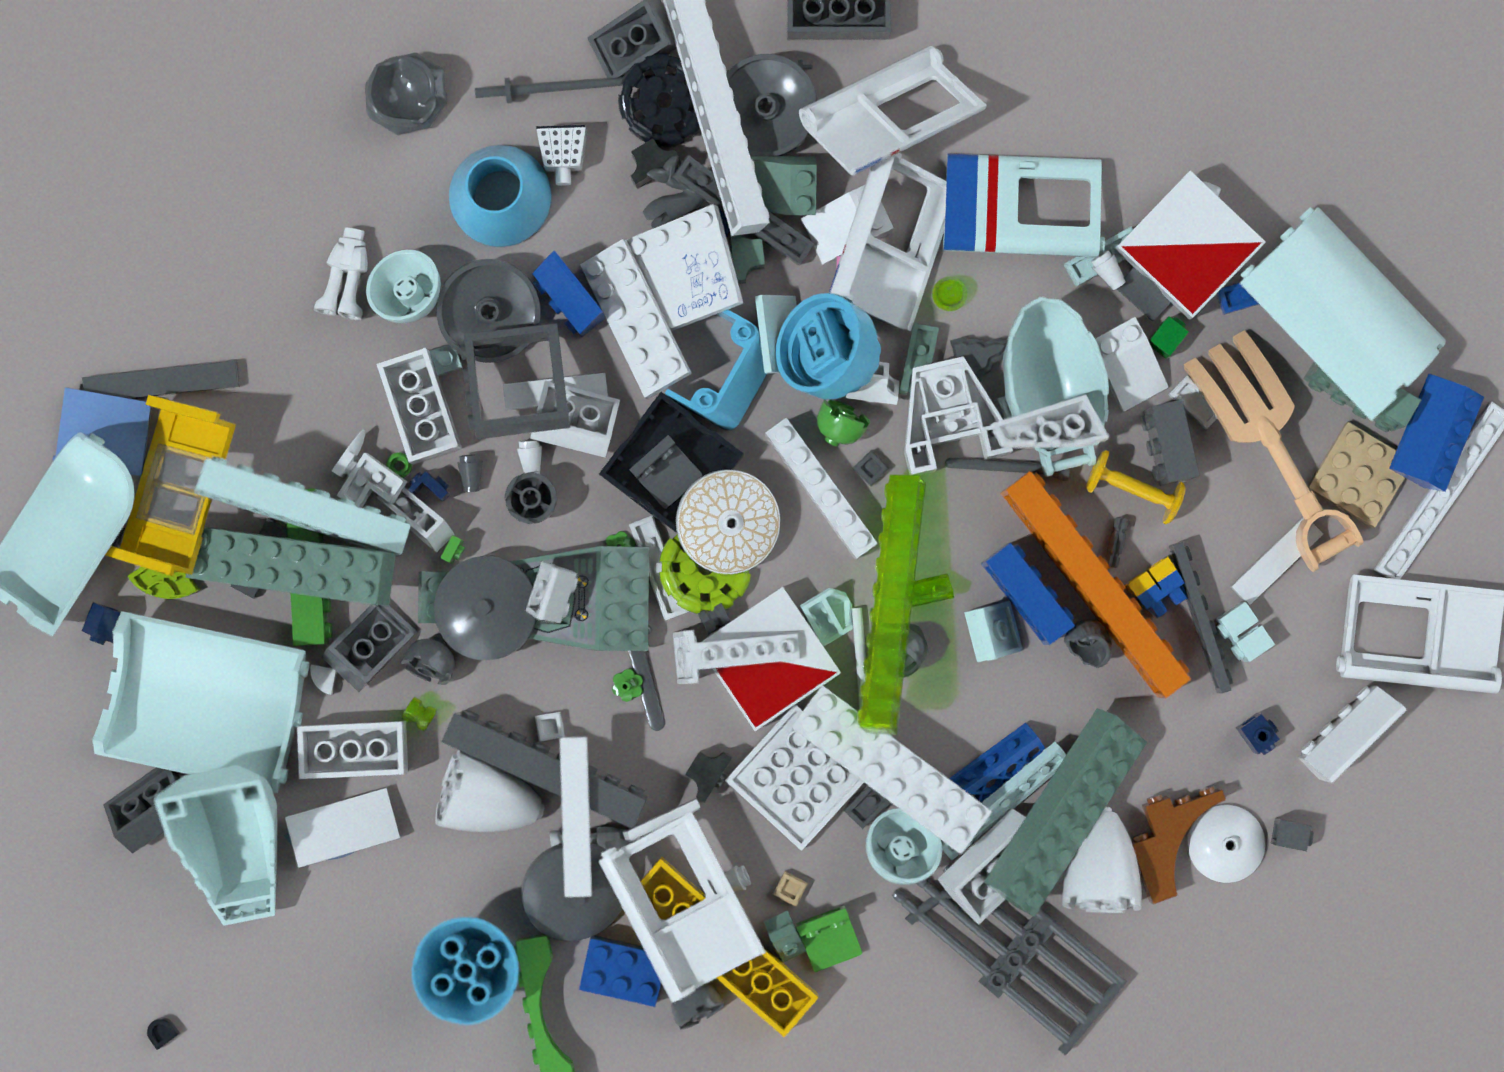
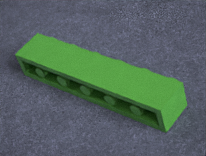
(309, 612)

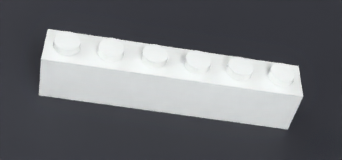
(820, 488)

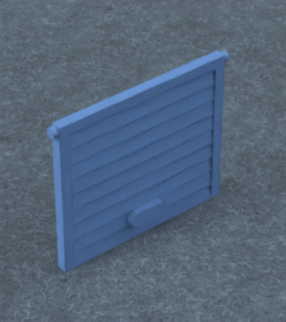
(113, 418)

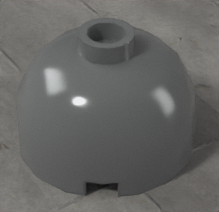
(530, 498)
(430, 659)
(699, 1004)

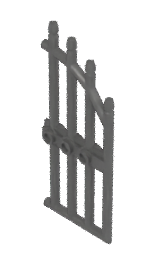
(1015, 958)

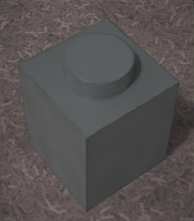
(1292, 835)

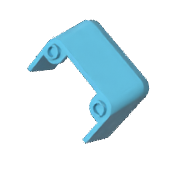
(742, 384)

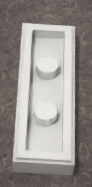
(661, 820)

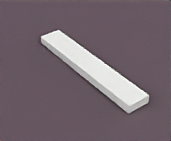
(575, 816)

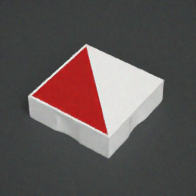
(1190, 245)
(773, 687)

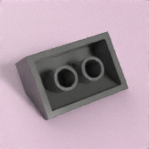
(134, 811)

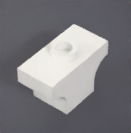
(880, 389)

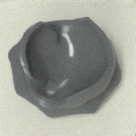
(405, 93)

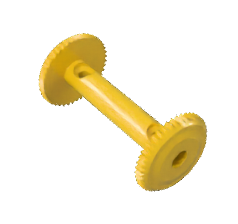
(1136, 487)

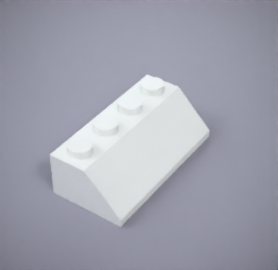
(1351, 733)
(967, 875)

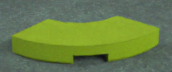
(163, 585)

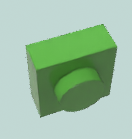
(453, 549)

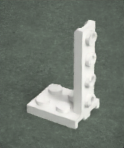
(694, 656)

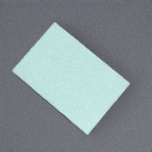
(771, 314)

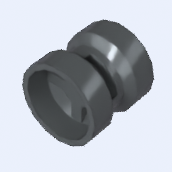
(713, 618)

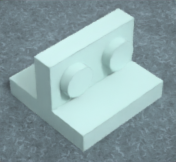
(993, 631)

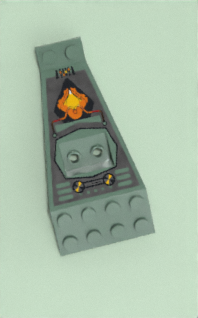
(604, 610)

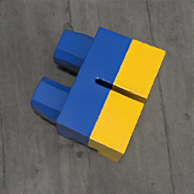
(1155, 584)

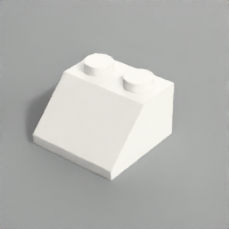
(551, 593)

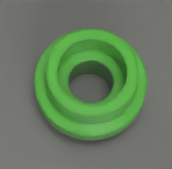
(394, 458)

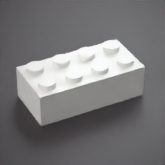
(419, 406)
(352, 749)

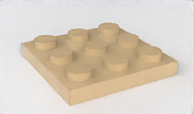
(1357, 475)

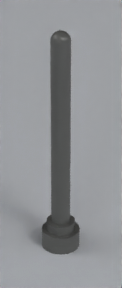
(1003, 466)

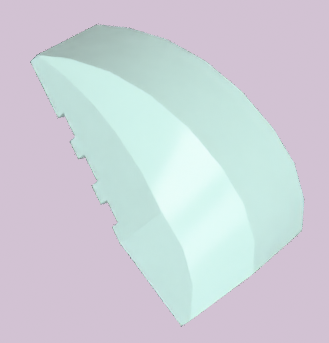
(226, 838)

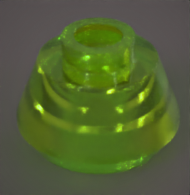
(942, 296)

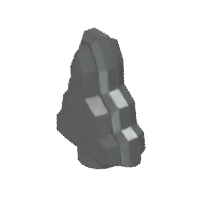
(979, 354)

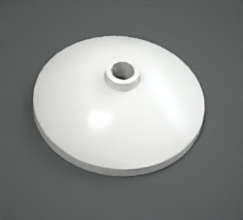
(1208, 843)

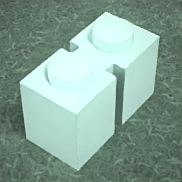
(1252, 642)

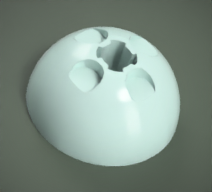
(404, 286)
(915, 847)

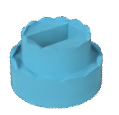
(827, 347)

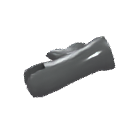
(670, 206)

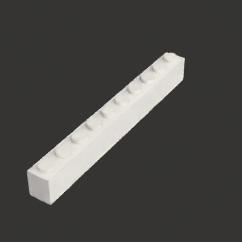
(717, 116)

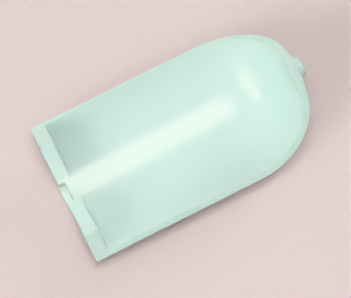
(64, 531)

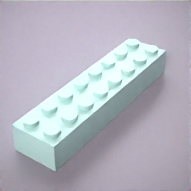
(300, 507)

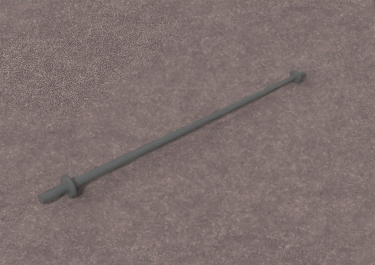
(509, 90)

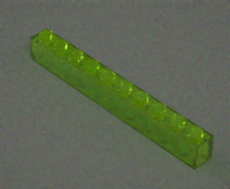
(892, 605)

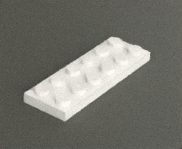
(635, 319)

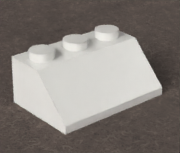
(590, 420)

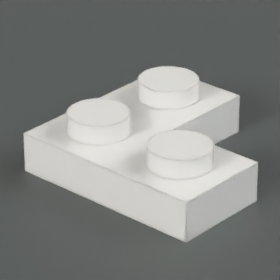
(371, 476)

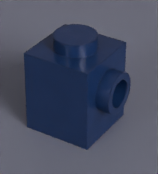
(101, 623)
(1259, 734)

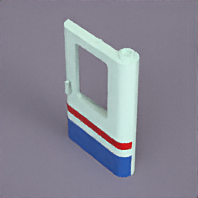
(984, 206)

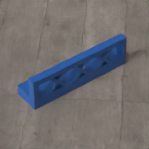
(995, 762)

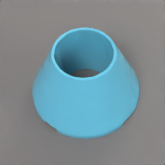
(513, 223)

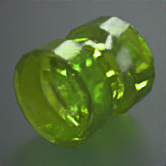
(418, 713)

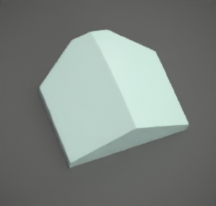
(829, 615)

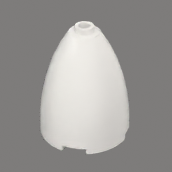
(484, 798)
(1104, 870)

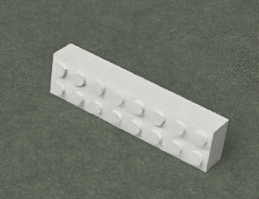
(892, 771)

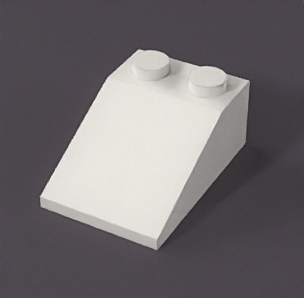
(833, 222)
(1130, 364)

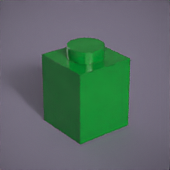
(1168, 336)

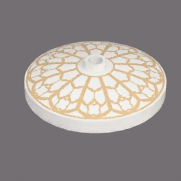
(704, 518)

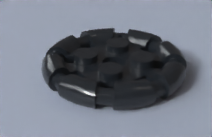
(648, 101)

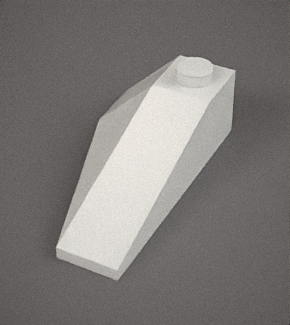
(1058, 425)

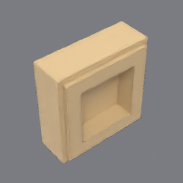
(790, 888)

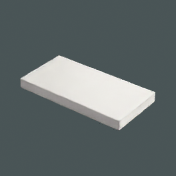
(342, 827)

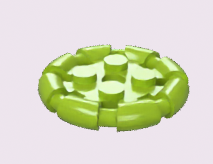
(697, 582)

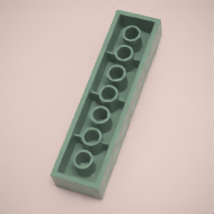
(295, 566)
(1065, 812)

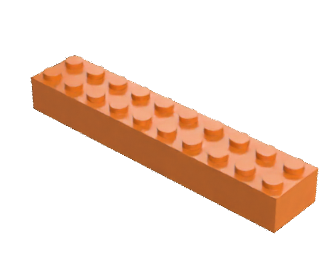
(1095, 585)

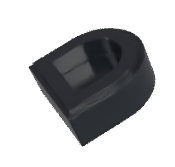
(161, 1032)

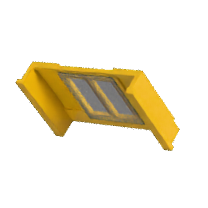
(166, 512)

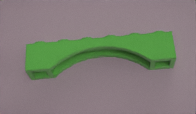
(535, 958)

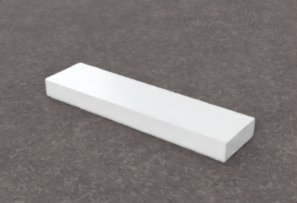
(528, 394)
(647, 535)
(1272, 564)

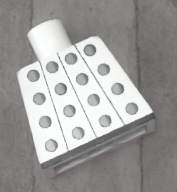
(562, 150)

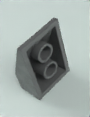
(632, 37)
(368, 645)

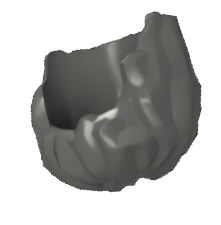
(1089, 642)

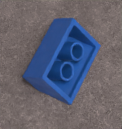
(567, 295)

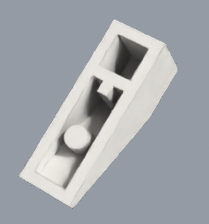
(423, 520)

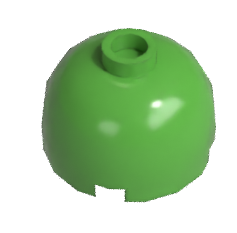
(840, 423)

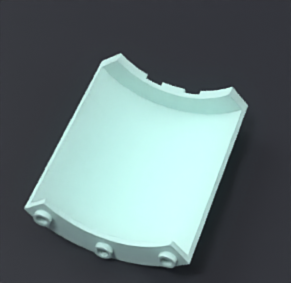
(1343, 312)
(200, 700)

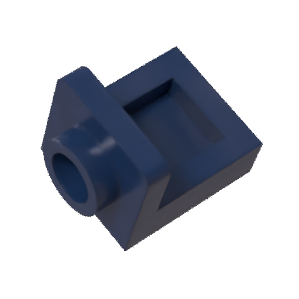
(436, 485)

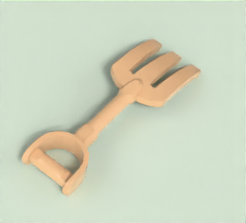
(1264, 426)

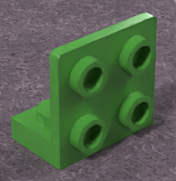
(829, 938)

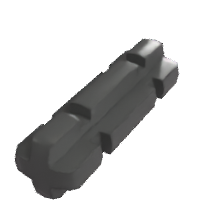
(1116, 542)

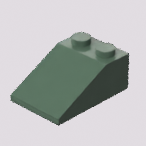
(787, 183)

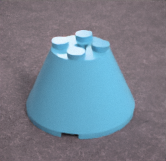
(452, 989)

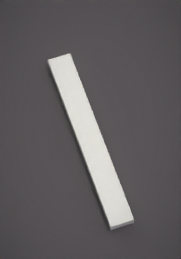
(1437, 503)

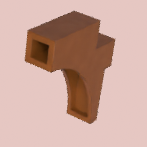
(1168, 825)

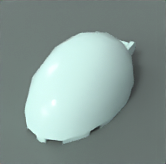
(1050, 362)

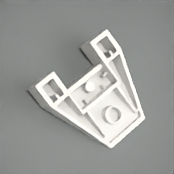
(944, 408)

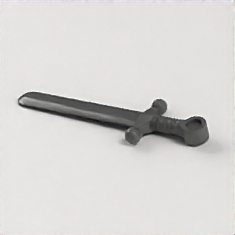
(649, 693)

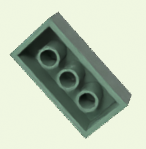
(1392, 418)

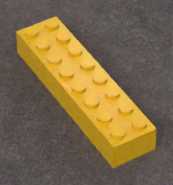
(760, 983)

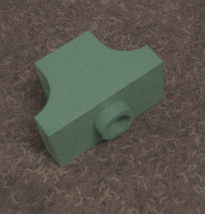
(746, 256)
(785, 936)

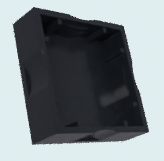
(701, 446)

